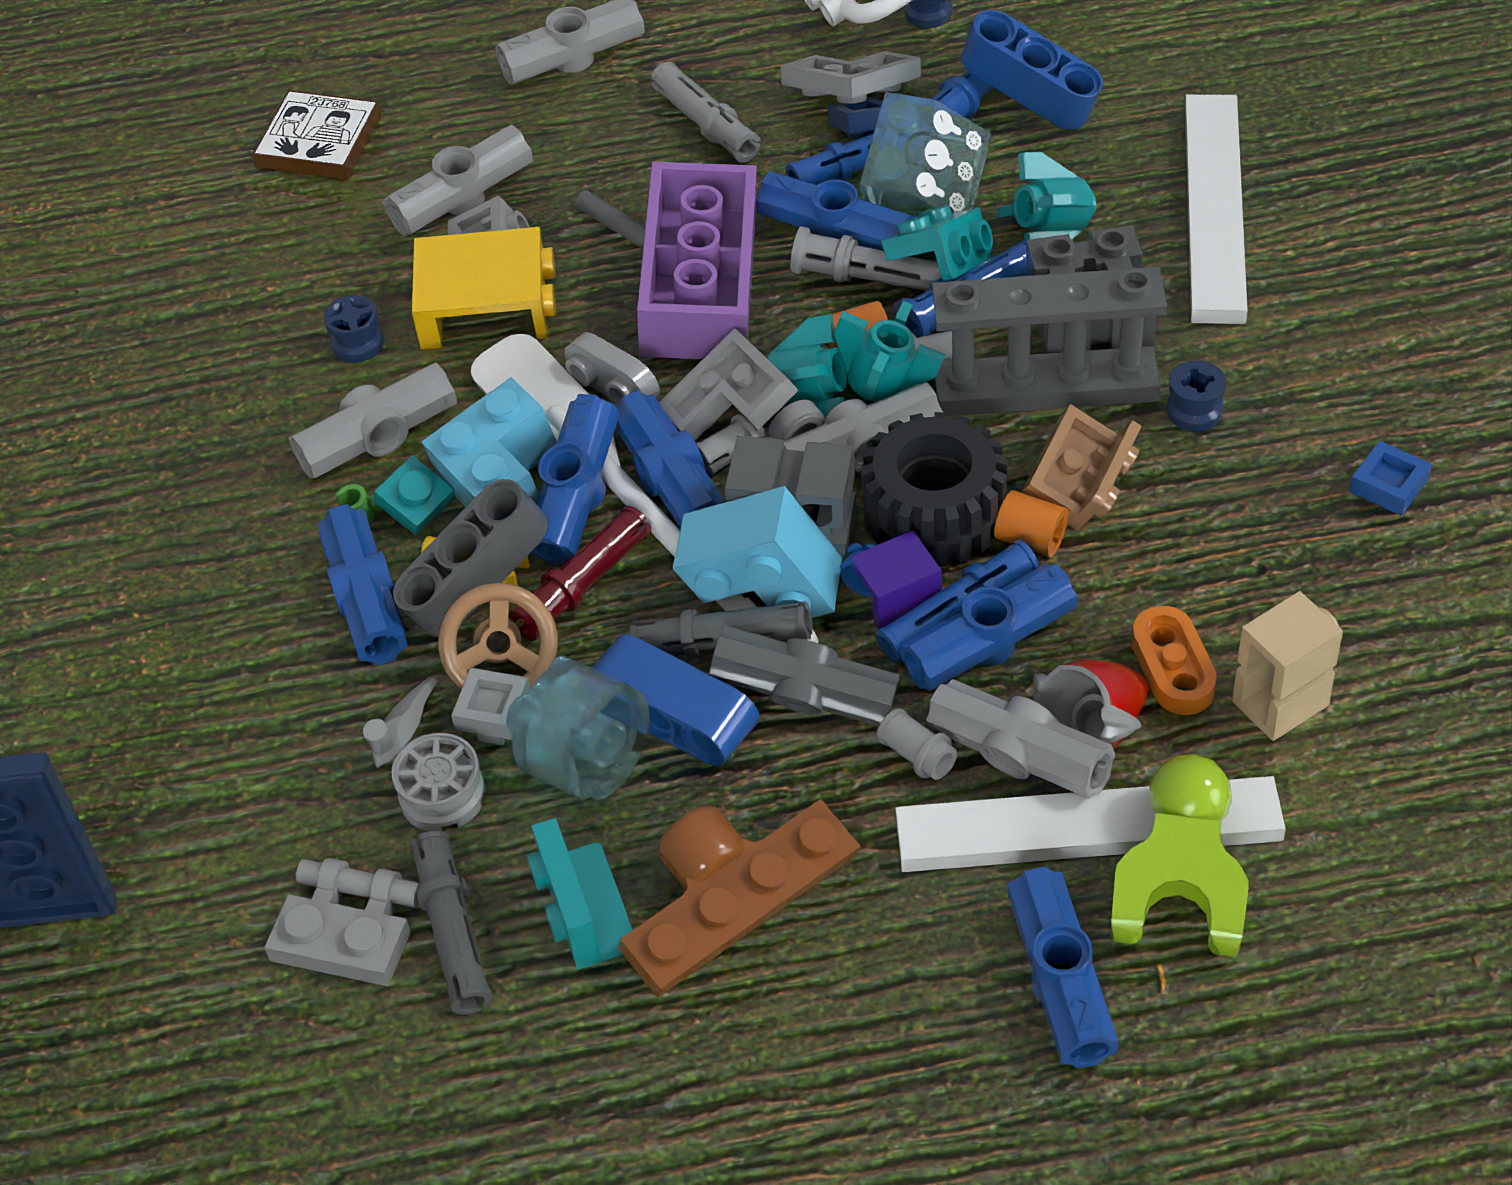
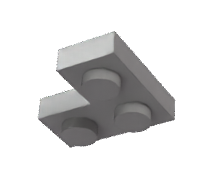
(851, 79)
(728, 376)

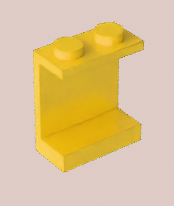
(479, 277)

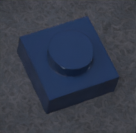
(855, 118)

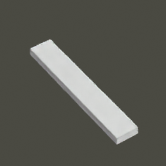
(1215, 210)
(1064, 826)

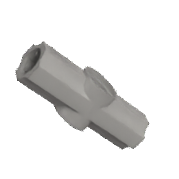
(569, 40)
(457, 180)
(373, 420)
(857, 423)
(1021, 738)

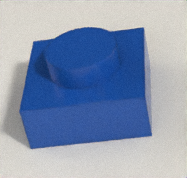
(1390, 478)

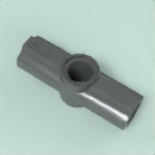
(803, 676)

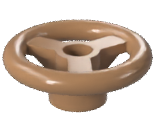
(499, 597)

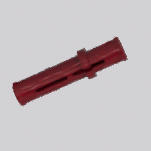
(564, 587)

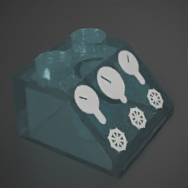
(923, 157)

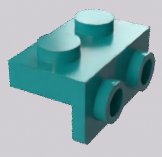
(958, 239)
(583, 893)

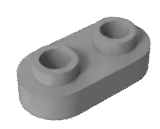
(608, 368)

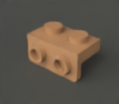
(1082, 465)

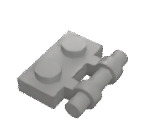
(341, 938)

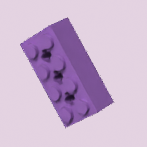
(696, 258)

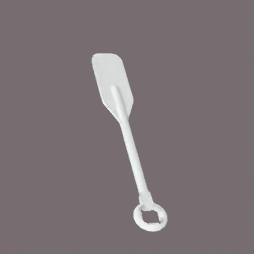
(554, 388)

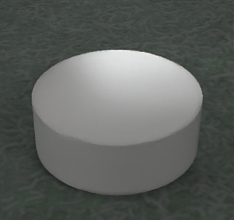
(795, 420)

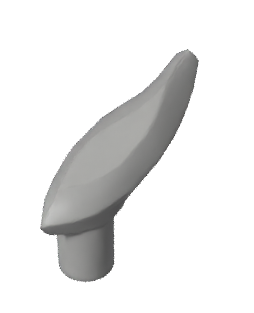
(398, 727)

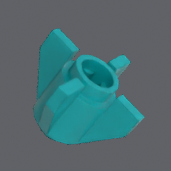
(1052, 201)
(884, 356)
(811, 365)

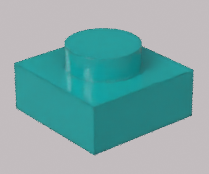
(413, 495)

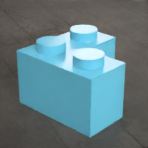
(492, 441)
(761, 547)

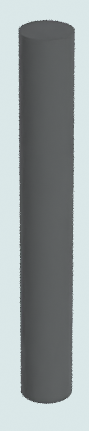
(611, 217)

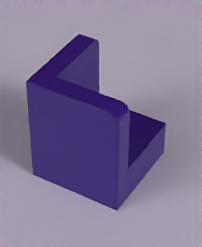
(897, 576)

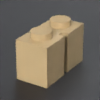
(1286, 665)

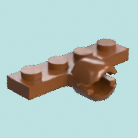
(730, 886)

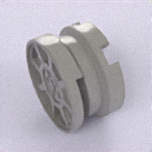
(438, 784)

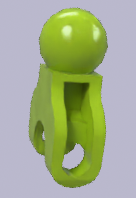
(1184, 856)

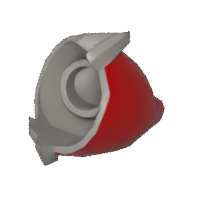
(1094, 697)

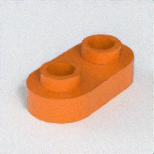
(1175, 665)

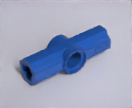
(827, 209)
(665, 458)
(573, 475)
(362, 585)
(988, 626)
(1069, 996)

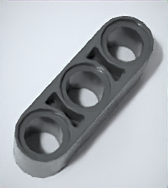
(472, 551)

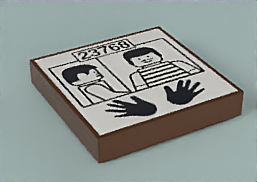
(317, 134)

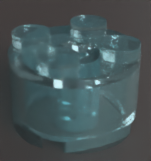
(578, 729)

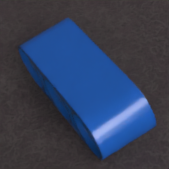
(1031, 69)
(683, 702)

